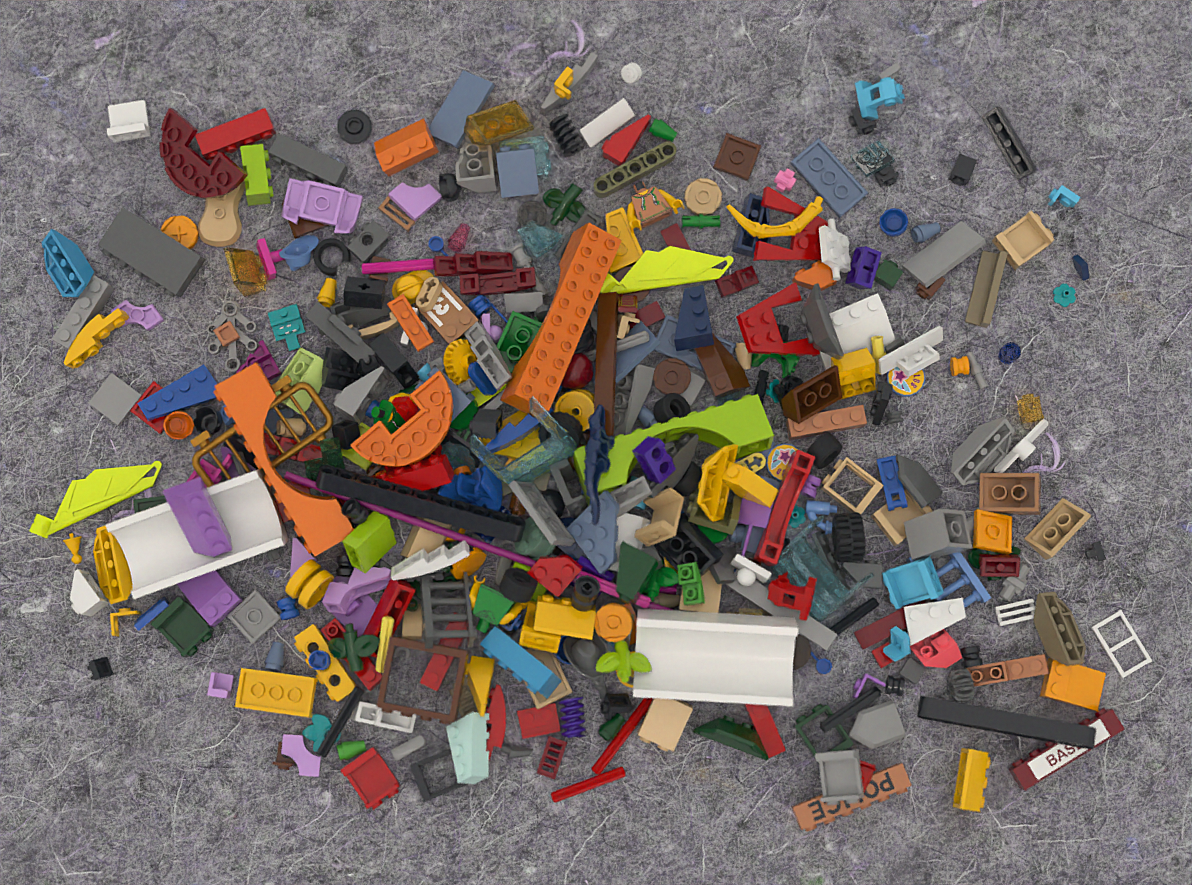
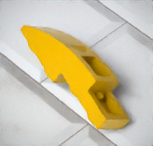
(88, 340)

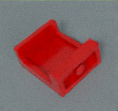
(371, 778)

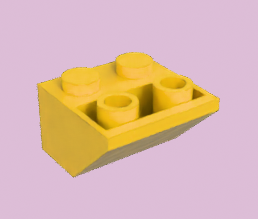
(856, 373)

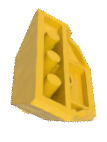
(712, 489)
(111, 567)

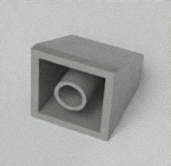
(937, 534)

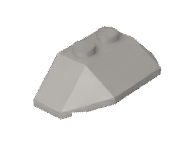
(982, 451)

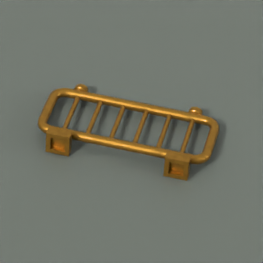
(286, 392)

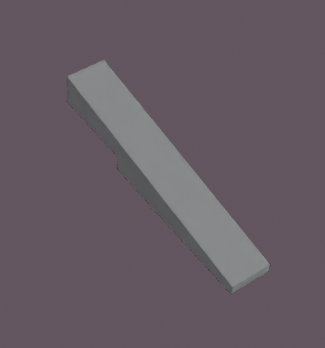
(809, 629)

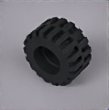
(848, 537)

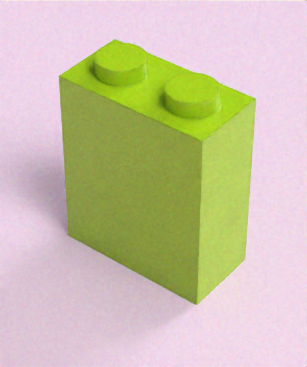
(369, 541)

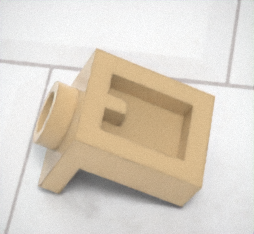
(623, 326)

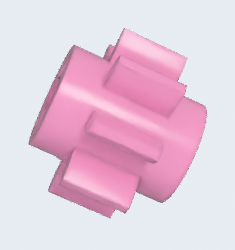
(785, 180)

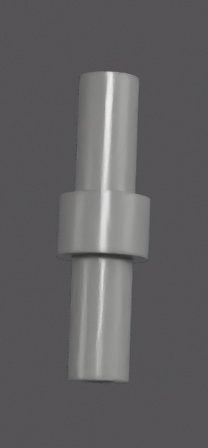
(976, 370)

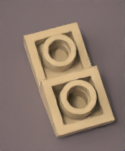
(412, 623)

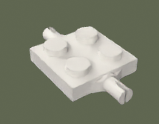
(834, 249)

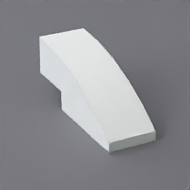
(370, 714)

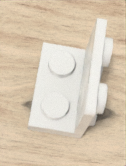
(128, 121)

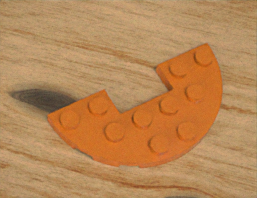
(418, 435)

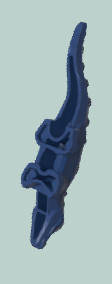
(596, 458)

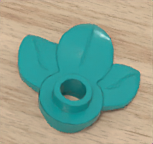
(318, 730)

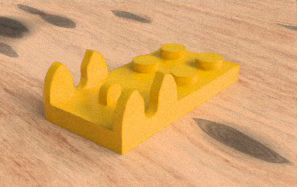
(276, 692)

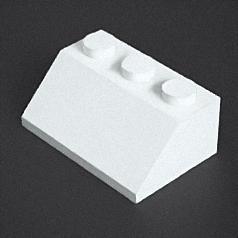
(627, 527)

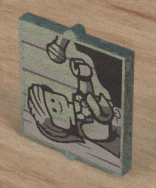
(872, 158)

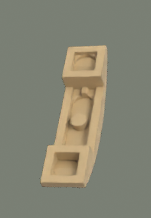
(378, 329)

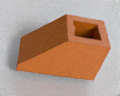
(819, 273)

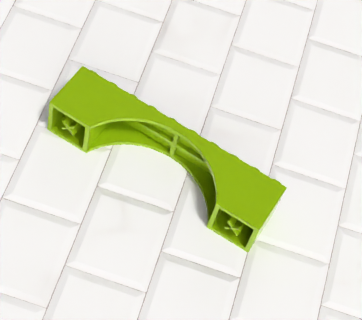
(734, 422)

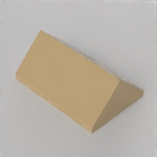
(1056, 528)
(422, 538)

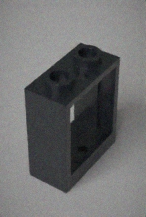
(421, 781)

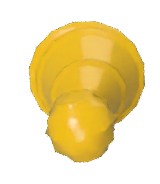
(73, 545)

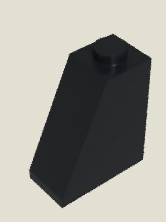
(394, 361)

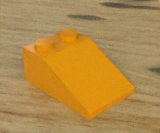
(1073, 685)

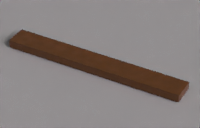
(606, 357)

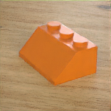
(405, 147)

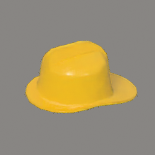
(410, 285)

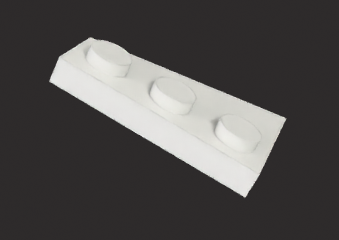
(932, 617)

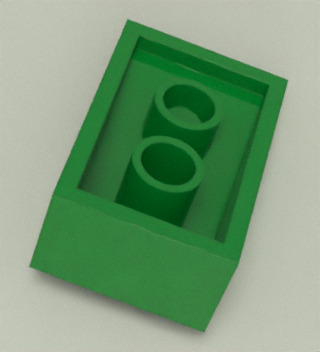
(517, 338)

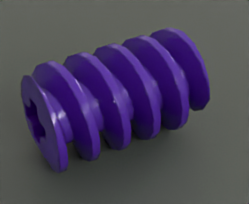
(572, 717)

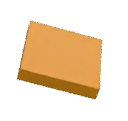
(992, 532)

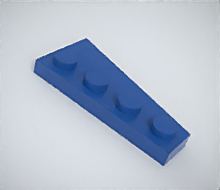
(181, 394)

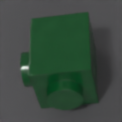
(888, 274)

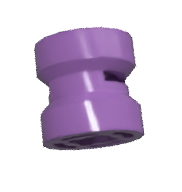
(810, 486)

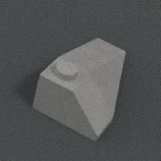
(475, 167)

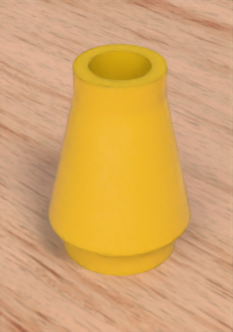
(327, 293)

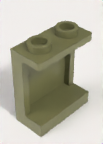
(726, 525)

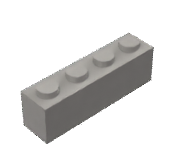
(84, 309)

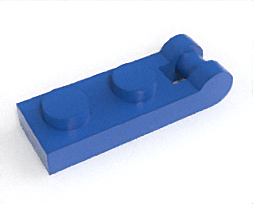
(892, 485)

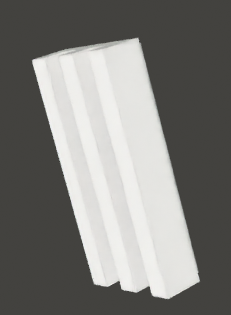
(999, 616)

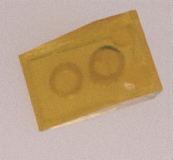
(245, 271)

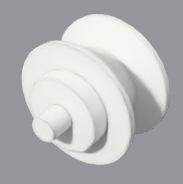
(631, 72)

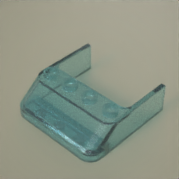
(537, 460)
(802, 563)

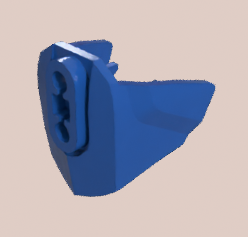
(478, 489)

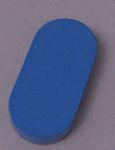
(481, 379)

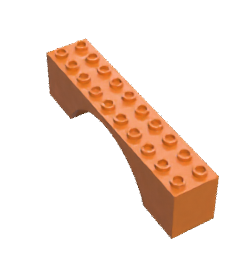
(547, 358)
(315, 517)

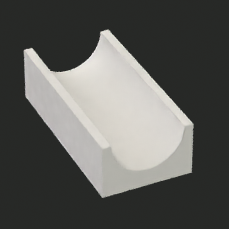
(161, 553)
(716, 657)

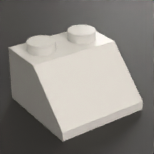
(86, 594)

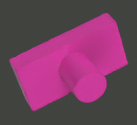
(268, 258)

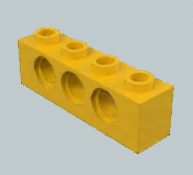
(313, 635)

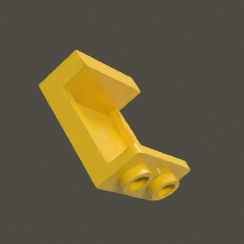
(537, 639)

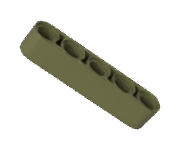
(630, 177)

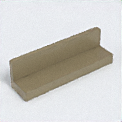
(986, 288)

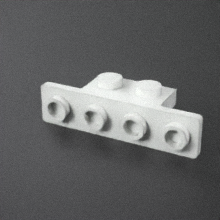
(913, 355)

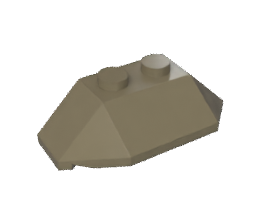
(1058, 630)

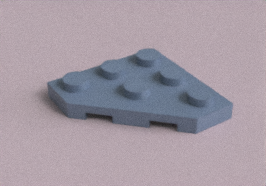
(598, 540)

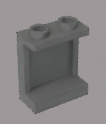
(562, 474)

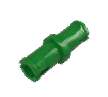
(700, 221)

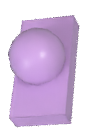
(494, 331)

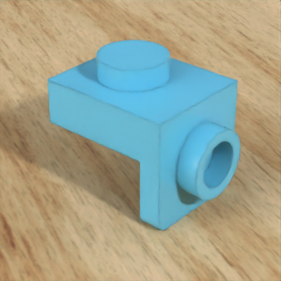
(899, 644)

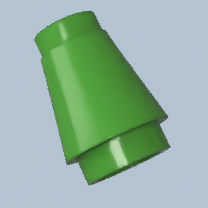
(350, 749)

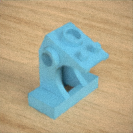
(889, 91)

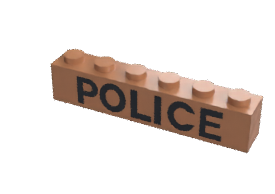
(882, 784)

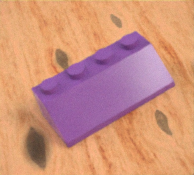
(198, 518)

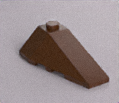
(721, 370)

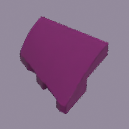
(265, 360)

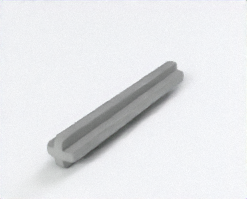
(623, 343)

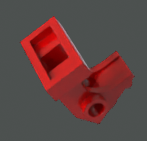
(802, 594)

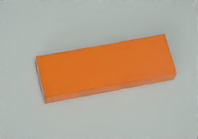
(410, 323)

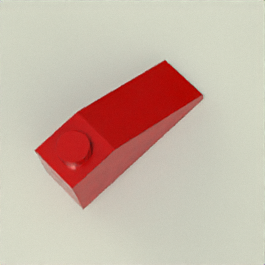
(622, 143)
(766, 728)

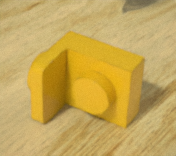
(562, 82)

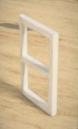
(1109, 650)

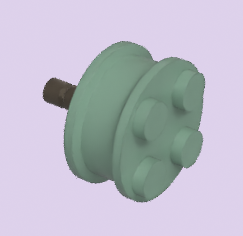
(534, 542)

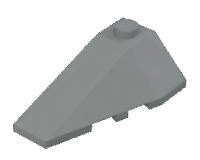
(630, 396)

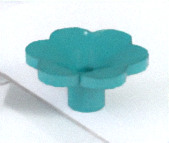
(1060, 296)
(770, 392)
(799, 519)

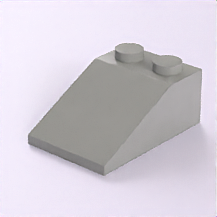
(358, 396)

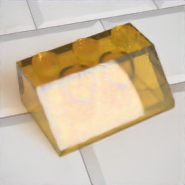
(497, 124)

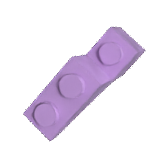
(341, 595)

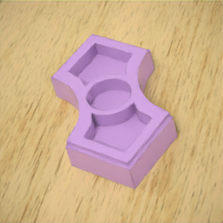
(145, 316)
(307, 762)

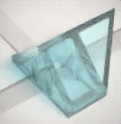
(538, 238)

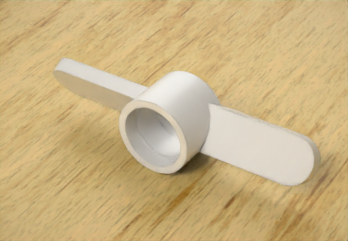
(1022, 448)

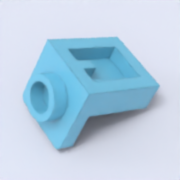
(1065, 196)

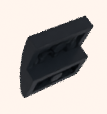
(339, 369)

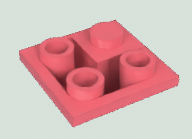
(937, 650)

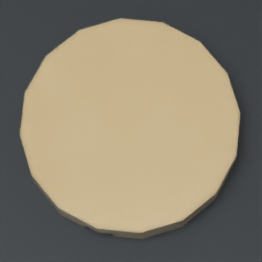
(703, 197)

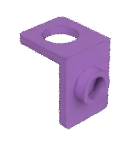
(860, 682)

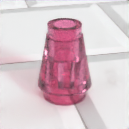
(459, 238)

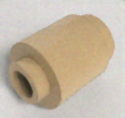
(297, 425)

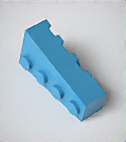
(521, 662)

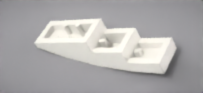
(424, 563)

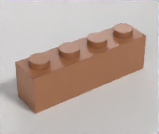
(827, 422)

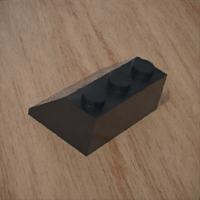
(689, 546)

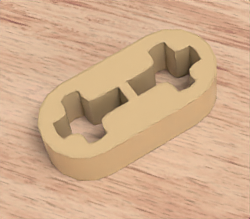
(427, 294)

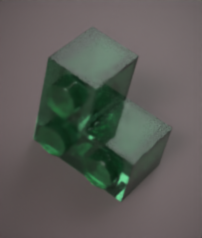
(331, 456)

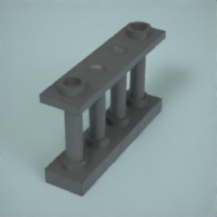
(430, 618)

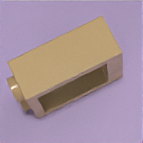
(875, 485)

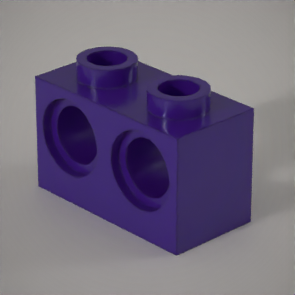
(863, 267)
(654, 459)

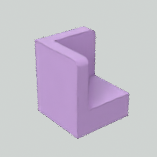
(220, 685)

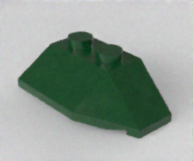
(733, 735)

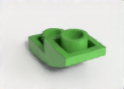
(691, 582)

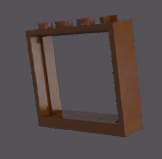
(424, 714)

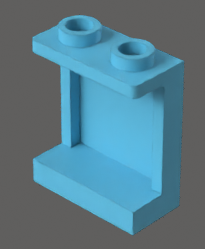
(912, 582)

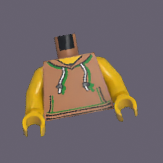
(650, 206)

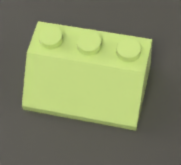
(303, 368)

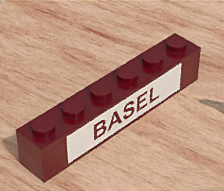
(1055, 756)

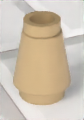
(743, 357)

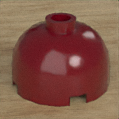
(578, 372)

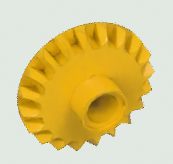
(457, 360)

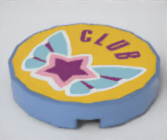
(905, 385)
(778, 460)

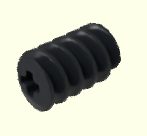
(565, 136)

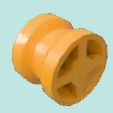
(959, 366)

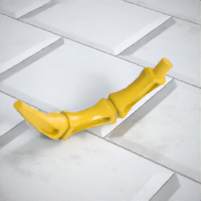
(787, 229)

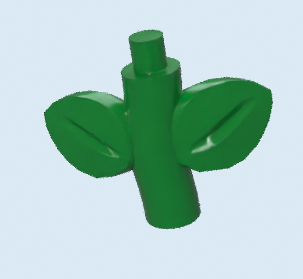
(661, 577)

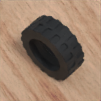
(568, 423)

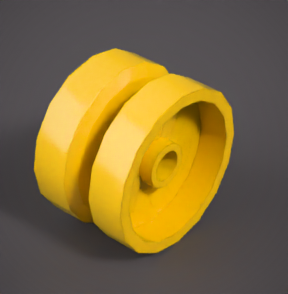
(577, 399)
(309, 584)

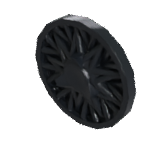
(354, 126)

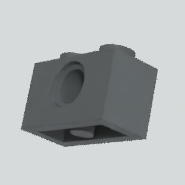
(366, 252)

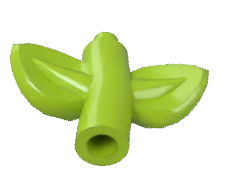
(623, 662)

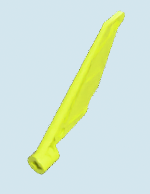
(666, 269)
(96, 493)

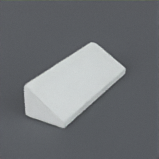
(606, 123)

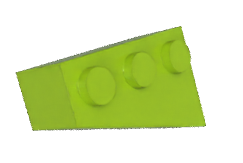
(257, 180)

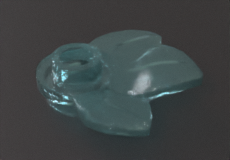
(457, 455)

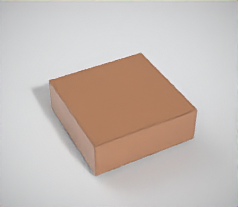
(226, 333)

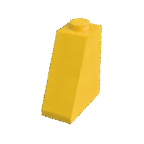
(749, 485)

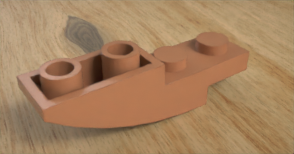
(1009, 670)

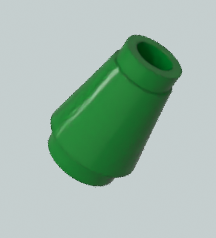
(662, 130)

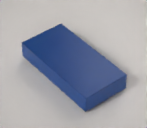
(151, 613)

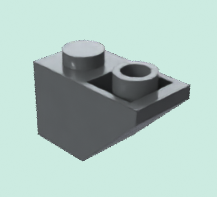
(858, 571)

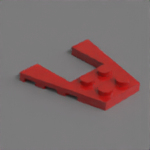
(803, 246)
(761, 330)

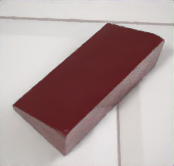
(999, 565)

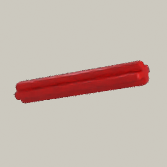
(588, 784)

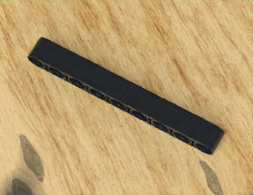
(1006, 722)

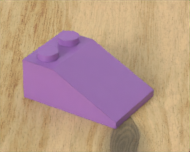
(211, 596)

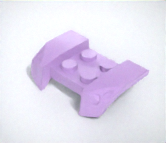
(321, 204)

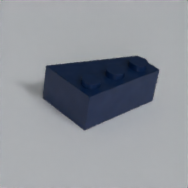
(752, 210)
(693, 322)

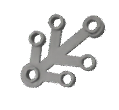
(233, 346)

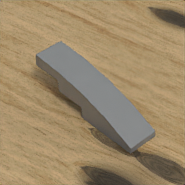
(579, 75)
(488, 355)
(631, 494)

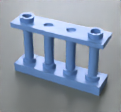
(967, 578)

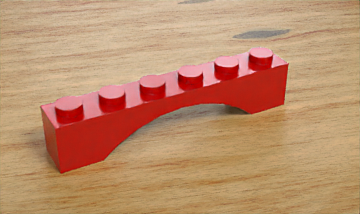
(789, 490)

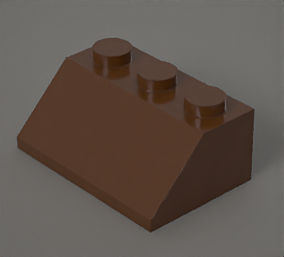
(812, 395)

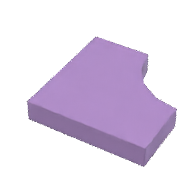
(415, 200)

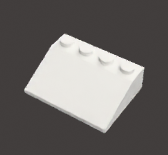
(857, 325)

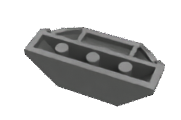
(819, 325)

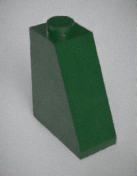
(634, 572)

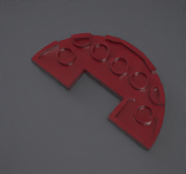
(190, 170)

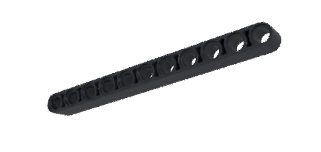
(420, 503)

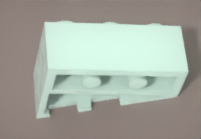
(468, 747)

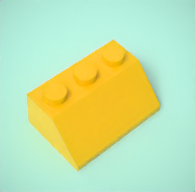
(562, 618)
(971, 779)

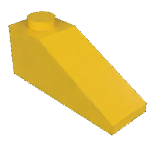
(480, 676)

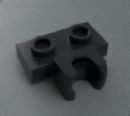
(881, 398)

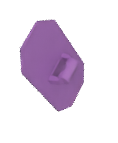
(358, 612)

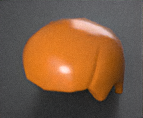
(178, 425)

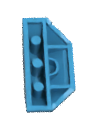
(66, 264)

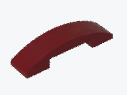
(497, 283)
(881, 628)

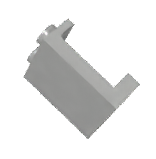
(840, 776)

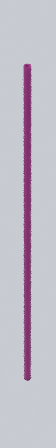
(438, 529)

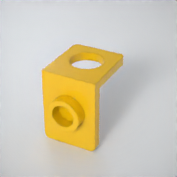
(114, 619)

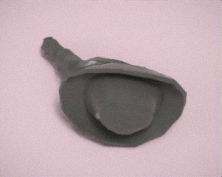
(583, 657)

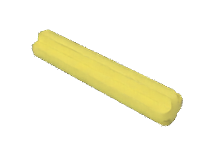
(386, 632)

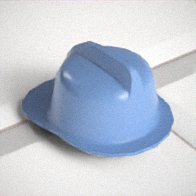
(299, 251)

